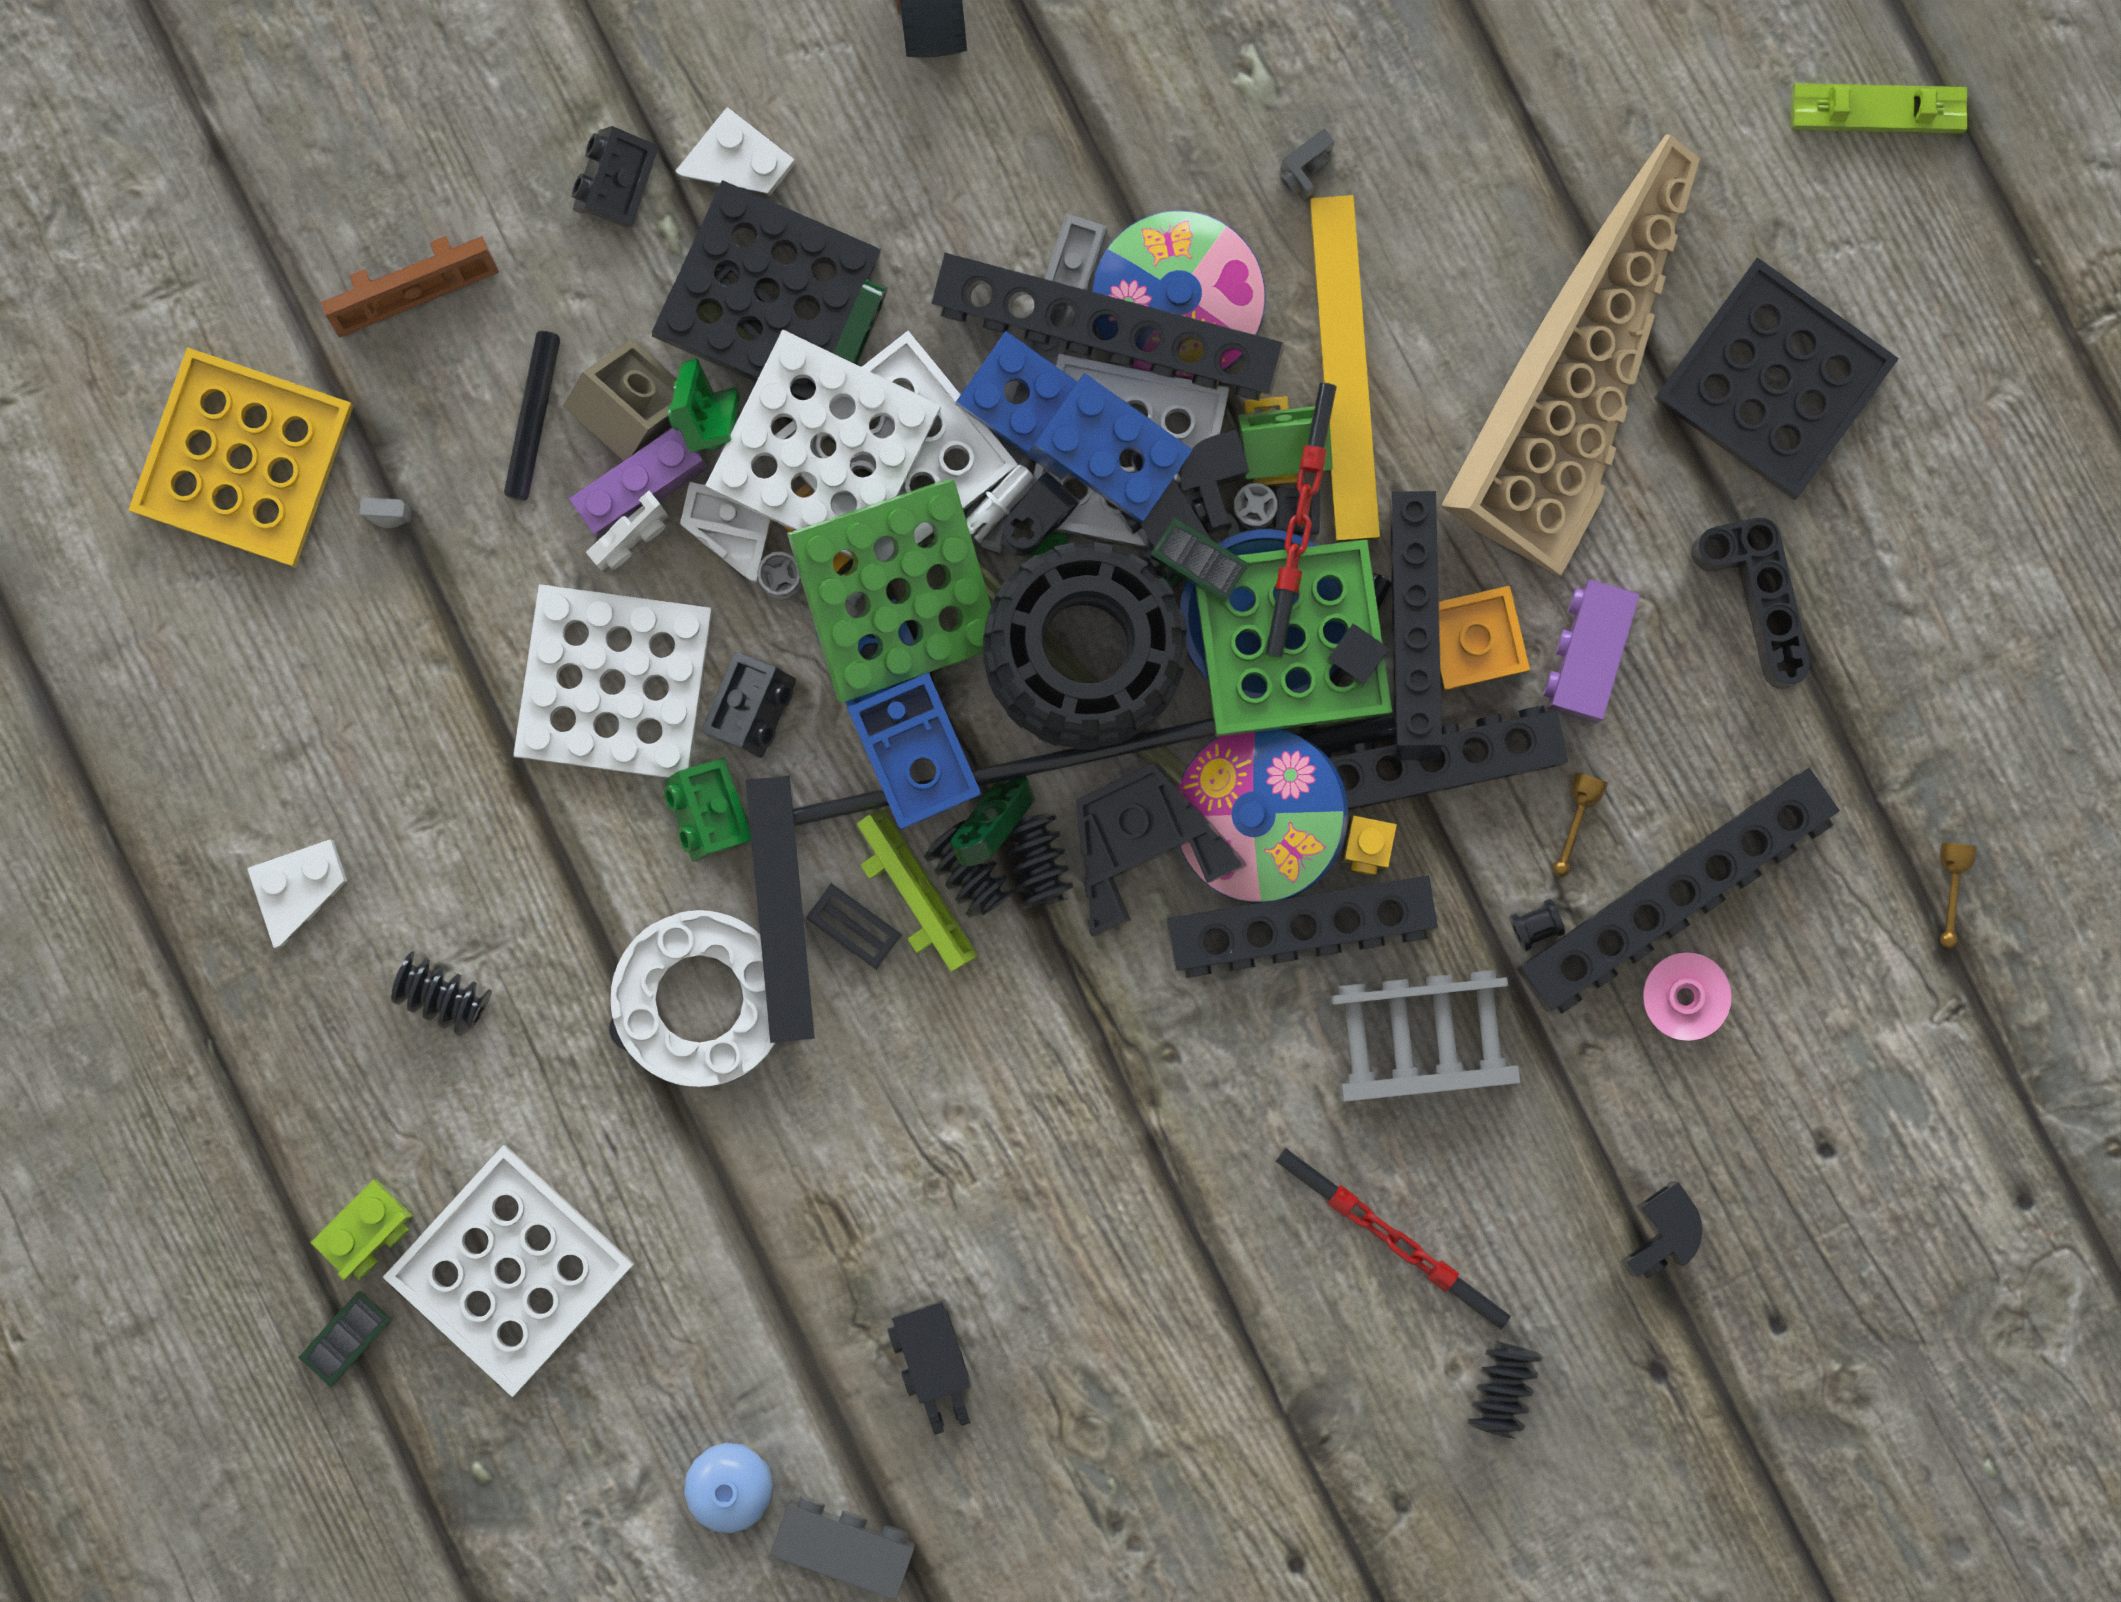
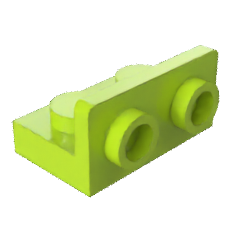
(362, 1230)

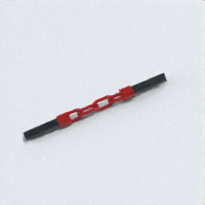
(1289, 577)
(1441, 1274)

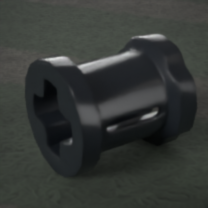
(1537, 925)

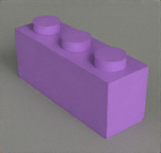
(655, 468)
(1591, 650)

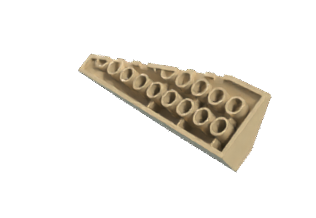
(1553, 429)

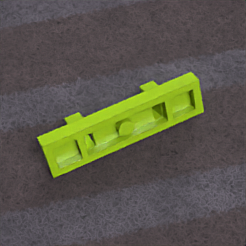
(1878, 108)
(919, 892)

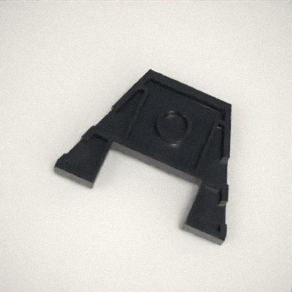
(1134, 824)

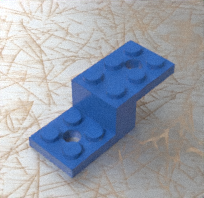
(1073, 427)
(907, 726)

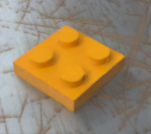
(1480, 639)

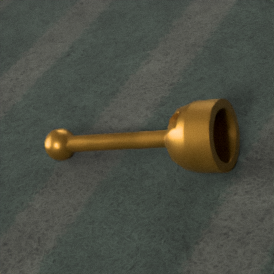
(1585, 792)
(1956, 860)

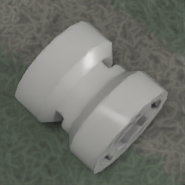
(777, 570)

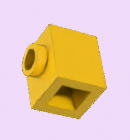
(1368, 845)

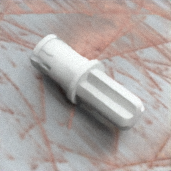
(999, 502)

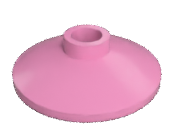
(1709, 996)

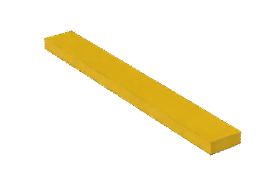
(1345, 367)

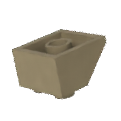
(624, 399)

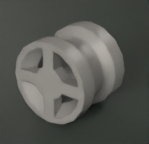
(1260, 502)

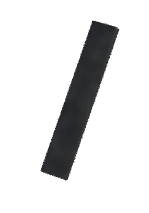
(780, 909)

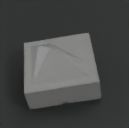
(385, 512)

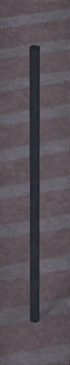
(1019, 768)

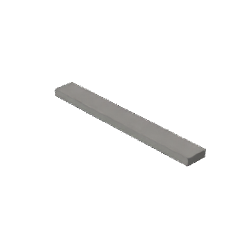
(1070, 265)

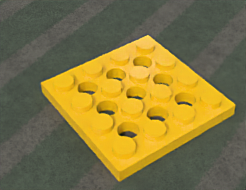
(186, 416)

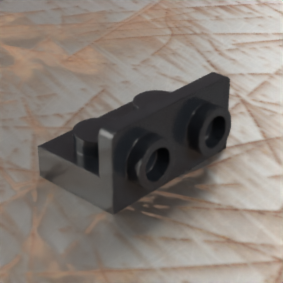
(614, 175)
(749, 704)

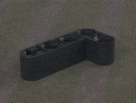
(1760, 603)

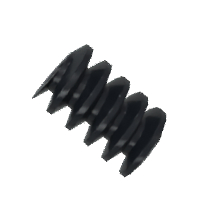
(1038, 861)
(975, 880)
(438, 995)
(1505, 1390)

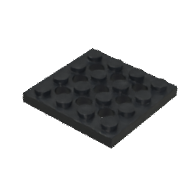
(774, 227)
(1831, 338)

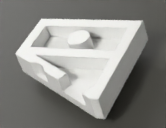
(737, 155)
(643, 524)
(726, 529)
(295, 887)

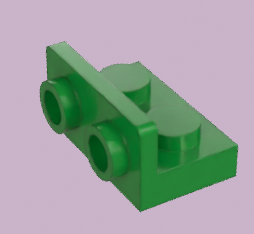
(706, 809)

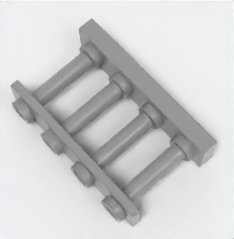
(1406, 1077)

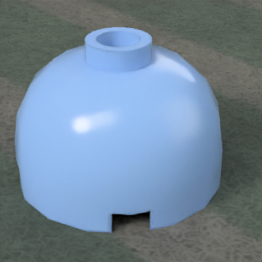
(728, 1488)

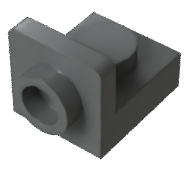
(1309, 156)

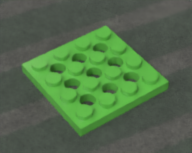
(828, 591)
(1279, 706)

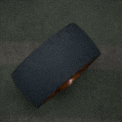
(933, 27)

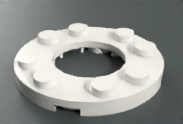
(636, 989)

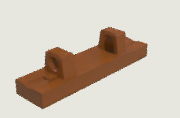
(409, 286)

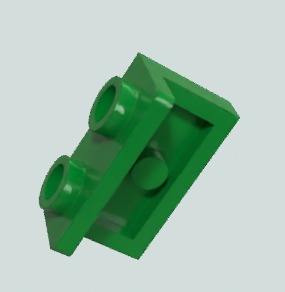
(698, 412)

